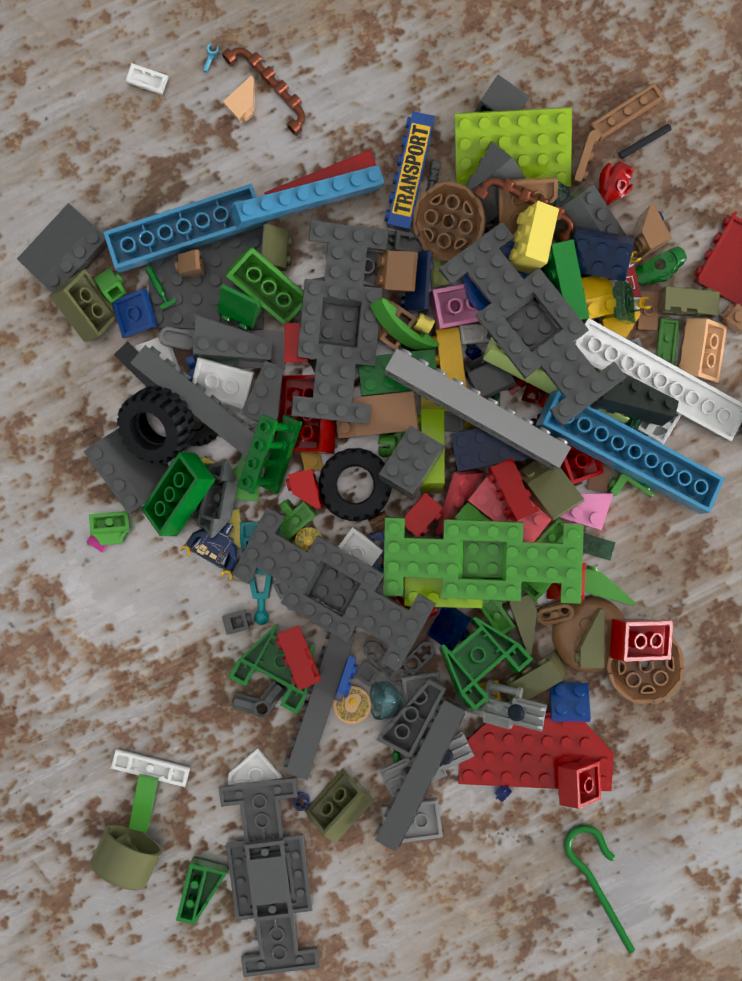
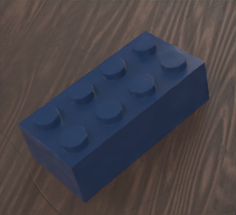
(479, 449)

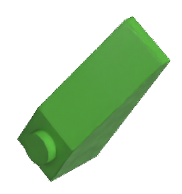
(600, 585)

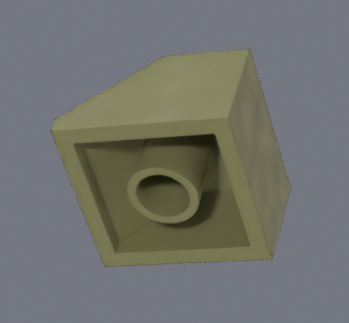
(276, 245)

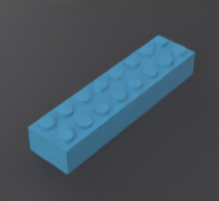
(177, 230)

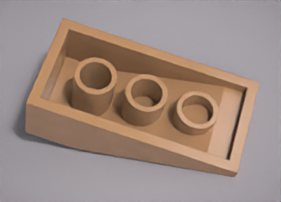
(388, 415)

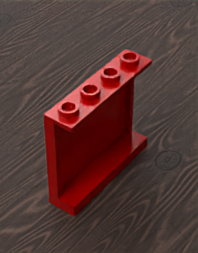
(724, 262)

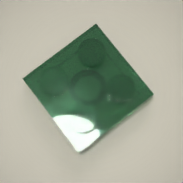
(625, 302)

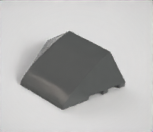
(498, 165)
(218, 503)

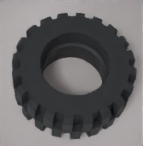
(142, 438)
(328, 485)

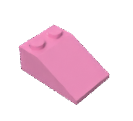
(451, 307)

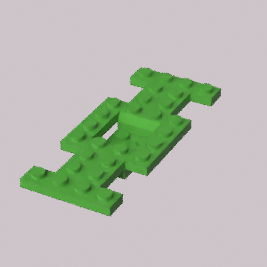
(483, 551)

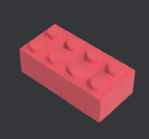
(486, 502)

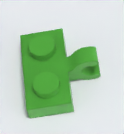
(296, 518)

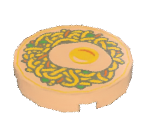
(354, 707)

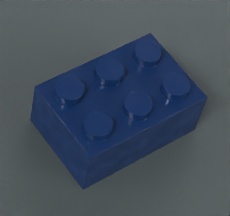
(603, 253)

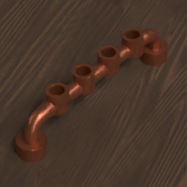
(268, 76)
(525, 195)

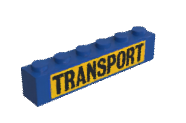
(410, 172)

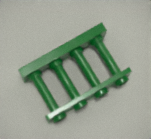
(279, 458)

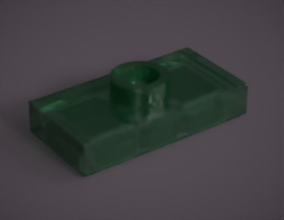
(597, 546)

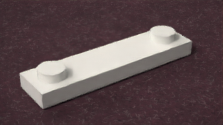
(141, 764)

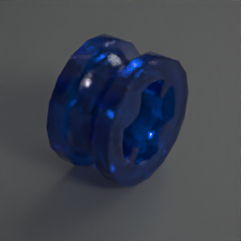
(297, 806)

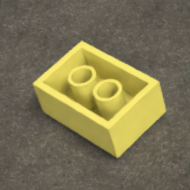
(533, 237)

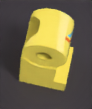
(422, 324)

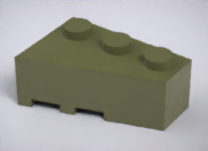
(688, 302)
(539, 676)

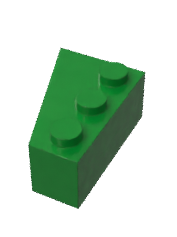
(200, 885)

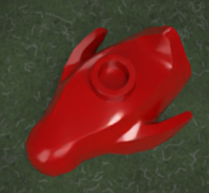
(615, 181)

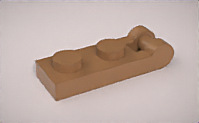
(585, 158)

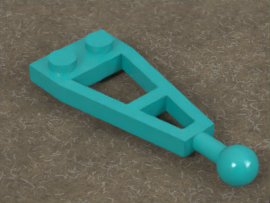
(261, 616)

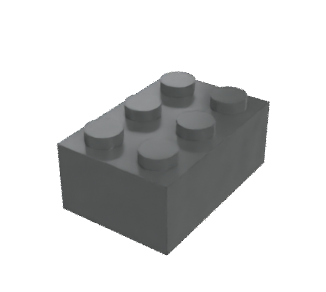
(411, 462)

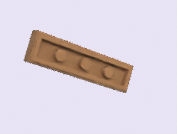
(627, 111)

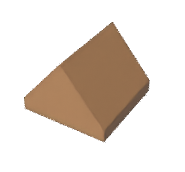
(378, 522)

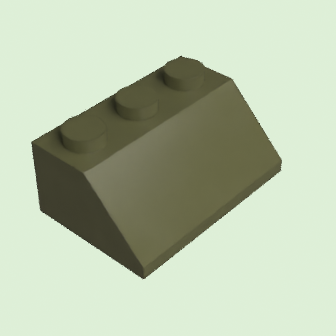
(84, 305)
(339, 805)

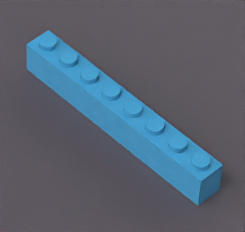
(307, 196)

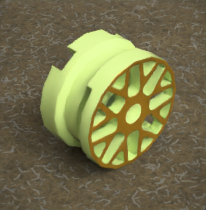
(306, 537)

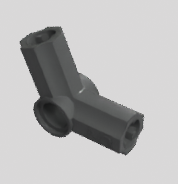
(250, 703)

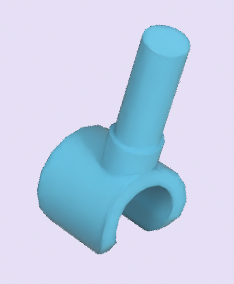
(211, 55)

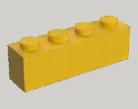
(449, 353)

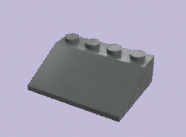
(587, 211)
(63, 248)
(124, 473)

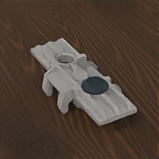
(505, 714)
(457, 753)

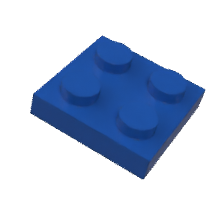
(134, 313)
(344, 684)
(570, 702)

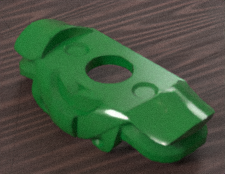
(649, 274)

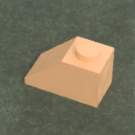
(242, 101)

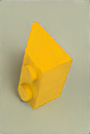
(598, 296)

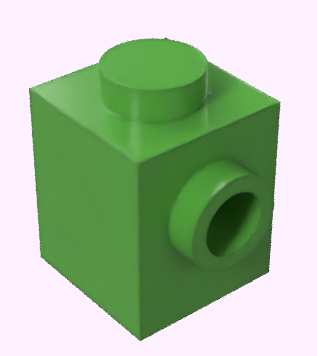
(110, 285)

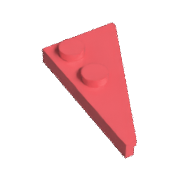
(458, 493)

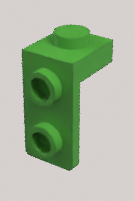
(617, 483)

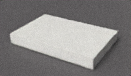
(224, 381)

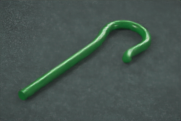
(592, 880)

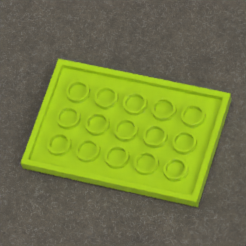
(533, 137)

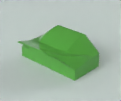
(109, 527)

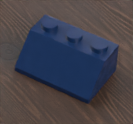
(418, 301)

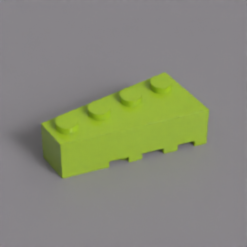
(432, 424)
(432, 589)

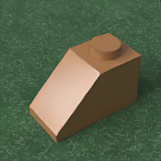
(190, 264)

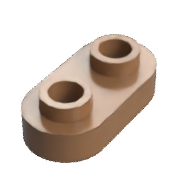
(556, 612)

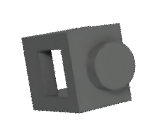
(230, 624)

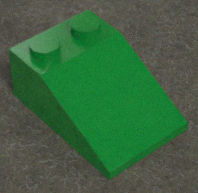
(239, 308)

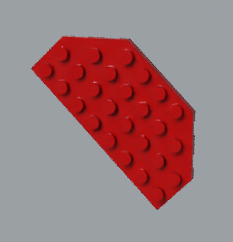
(532, 757)

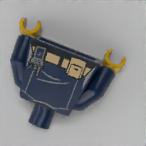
(217, 550)

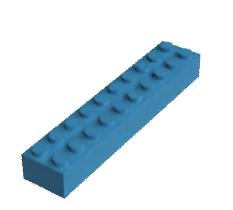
(635, 455)

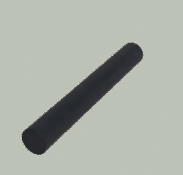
(644, 141)

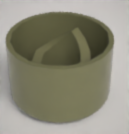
(125, 857)

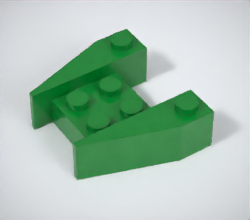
(478, 656)
(268, 659)

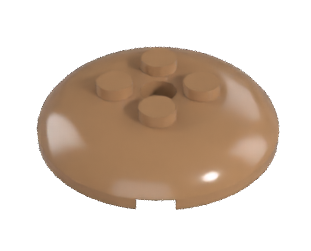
(433, 215)
(569, 633)
(647, 684)

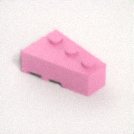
(591, 511)

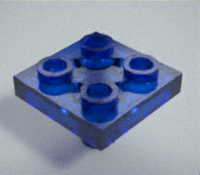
(449, 627)

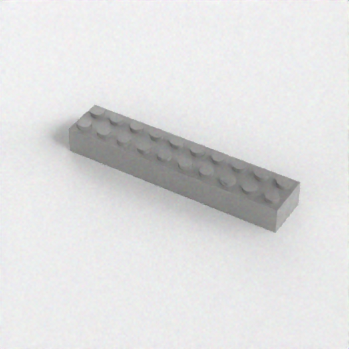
(477, 410)

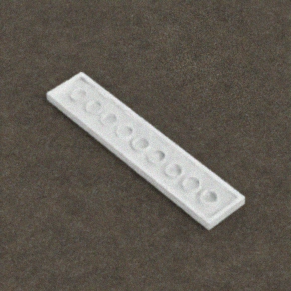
(696, 398)

